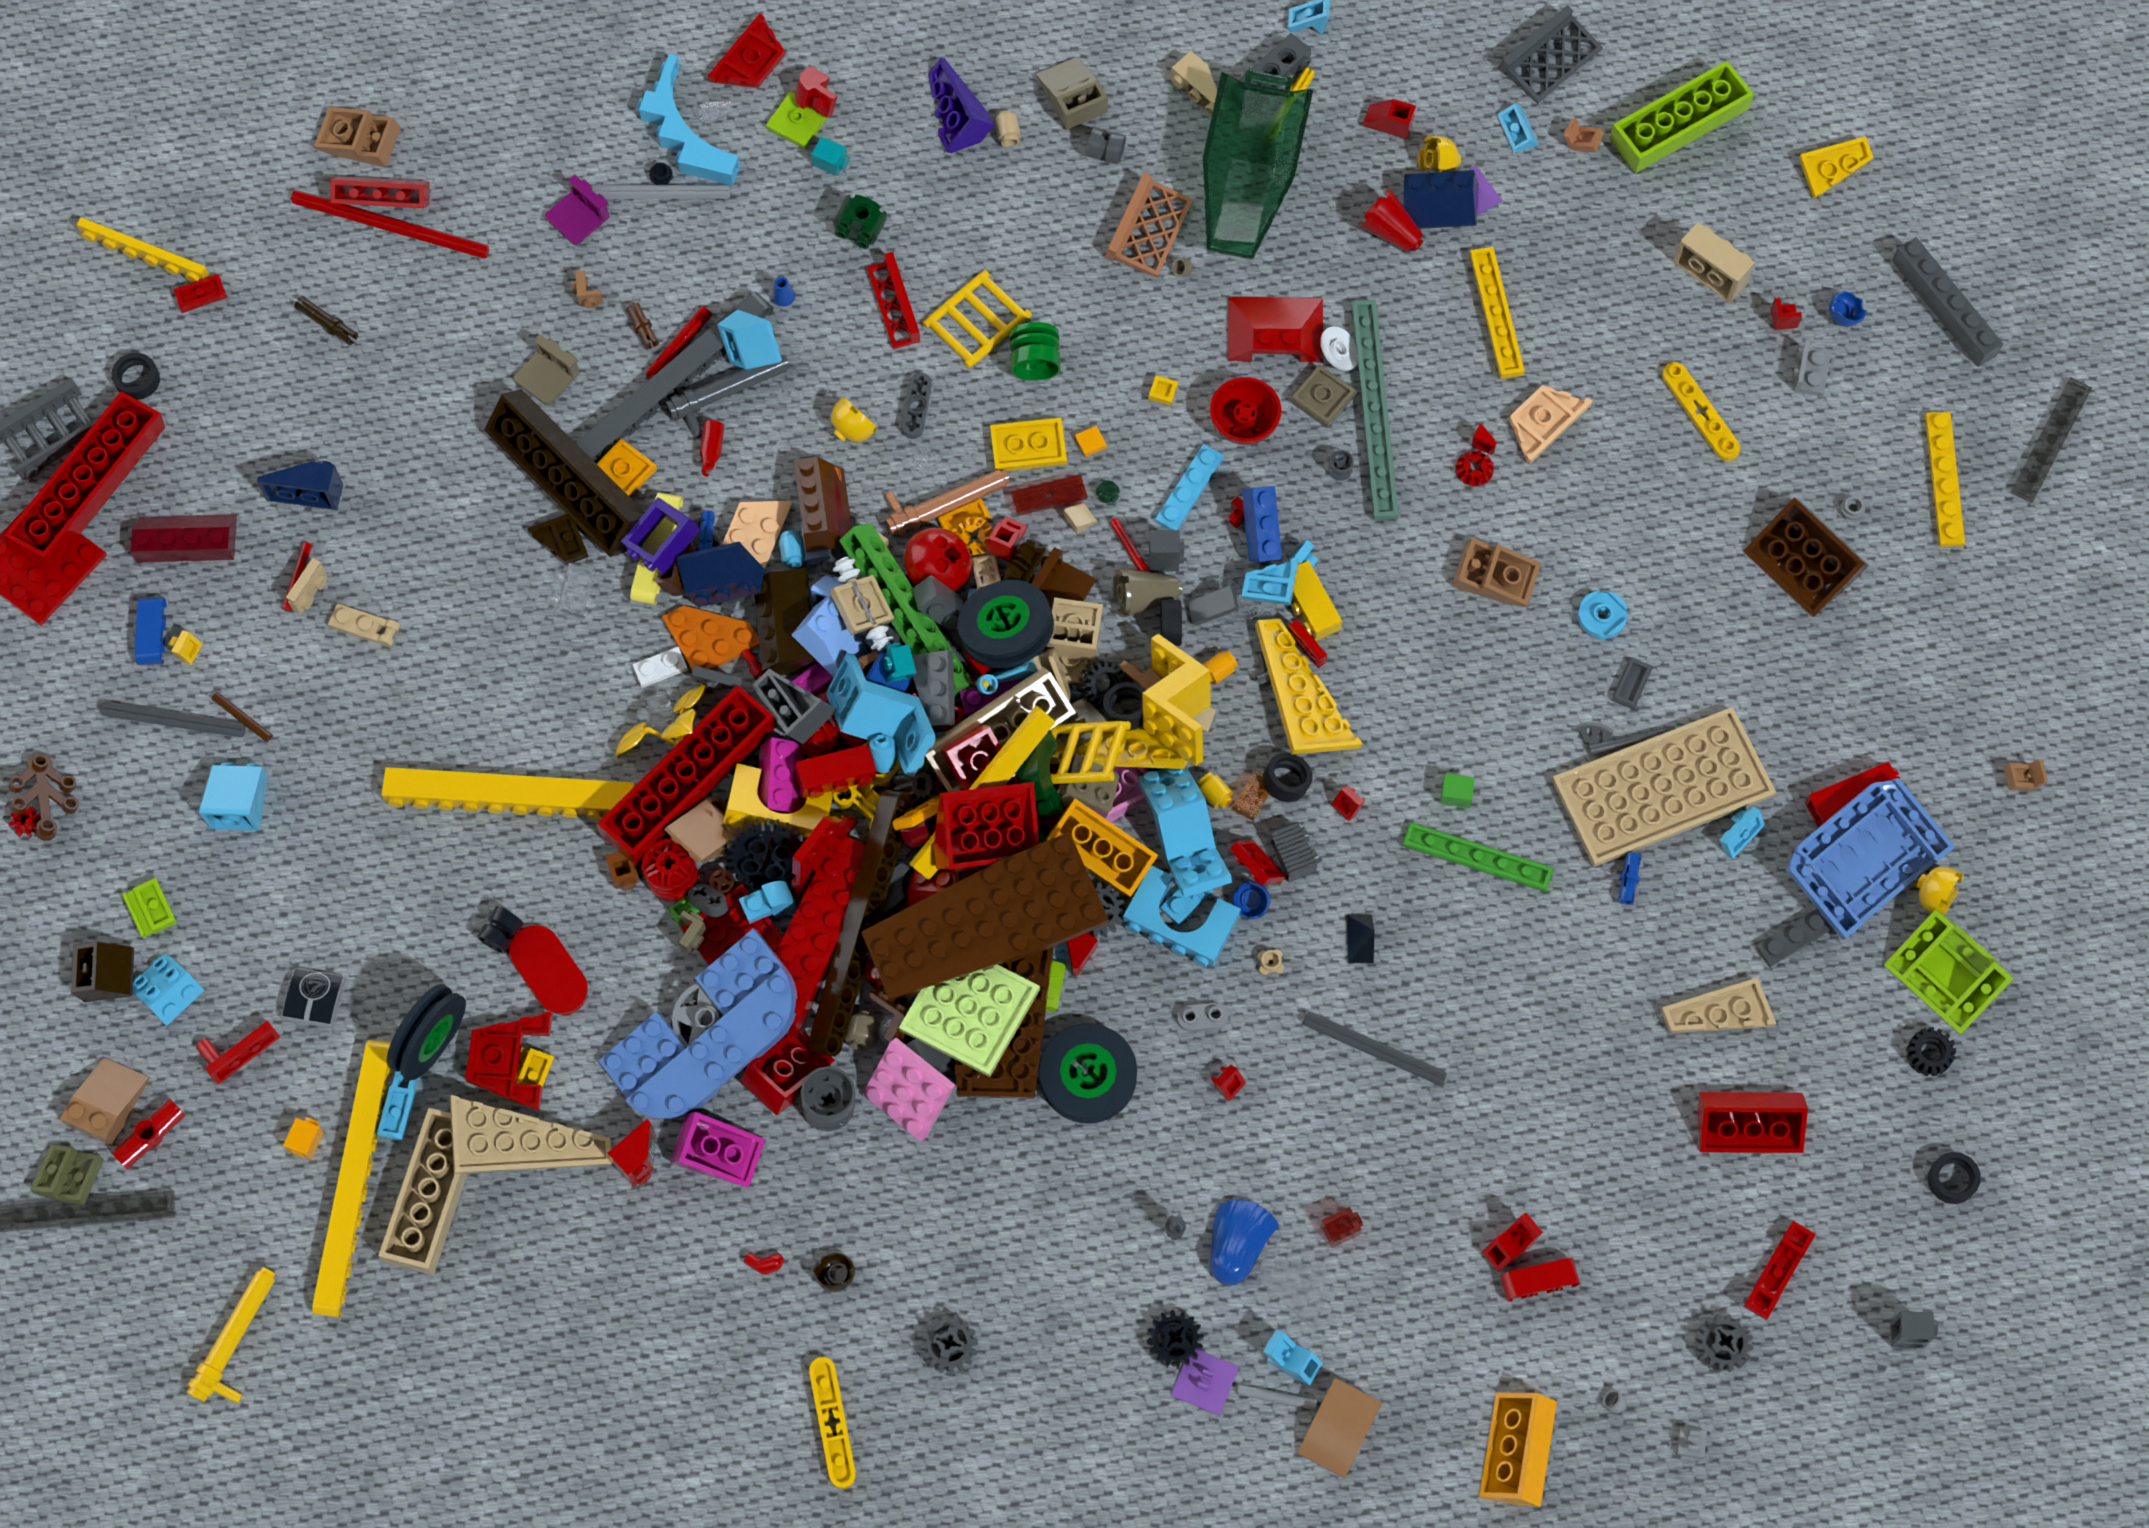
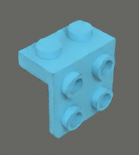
(166, 988)

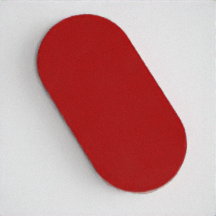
(548, 970)

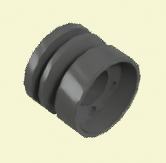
(823, 1085)

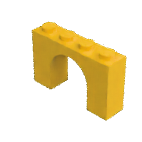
(745, 805)

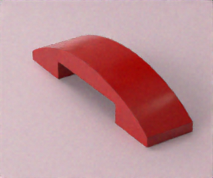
(1779, 1270)

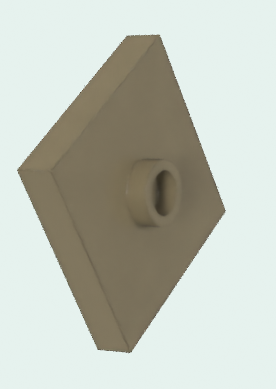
(1323, 396)

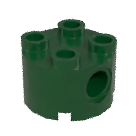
(859, 220)

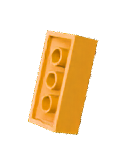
(1518, 1448)

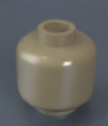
(862, 1031)

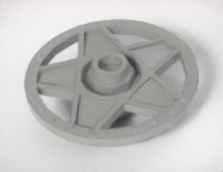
(698, 1017)

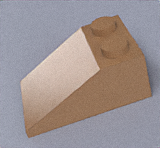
(104, 1101)

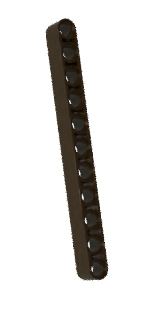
(862, 912)

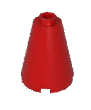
(1392, 223)

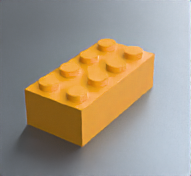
(1105, 848)

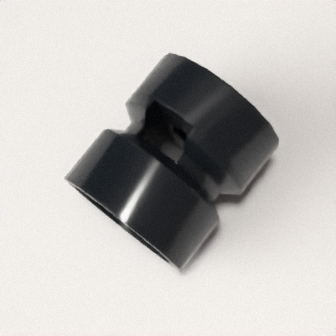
(500, 929)

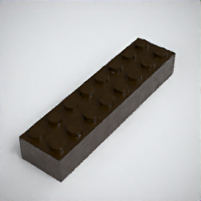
(563, 471)

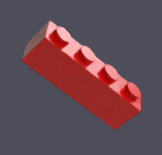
(380, 192)

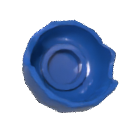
(1849, 303)
(1252, 895)

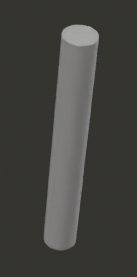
(1277, 1397)

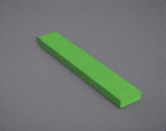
(1477, 857)

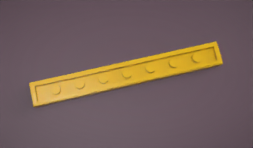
(996, 773)

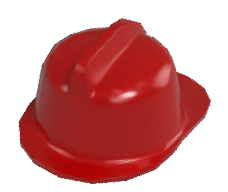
(821, 742)

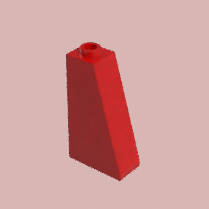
(1831, 799)

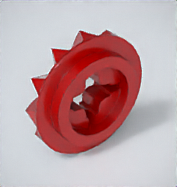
(1475, 477)

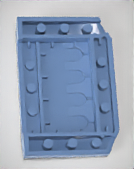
(1867, 854)

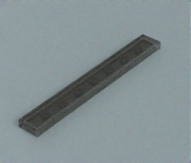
(94, 1211)

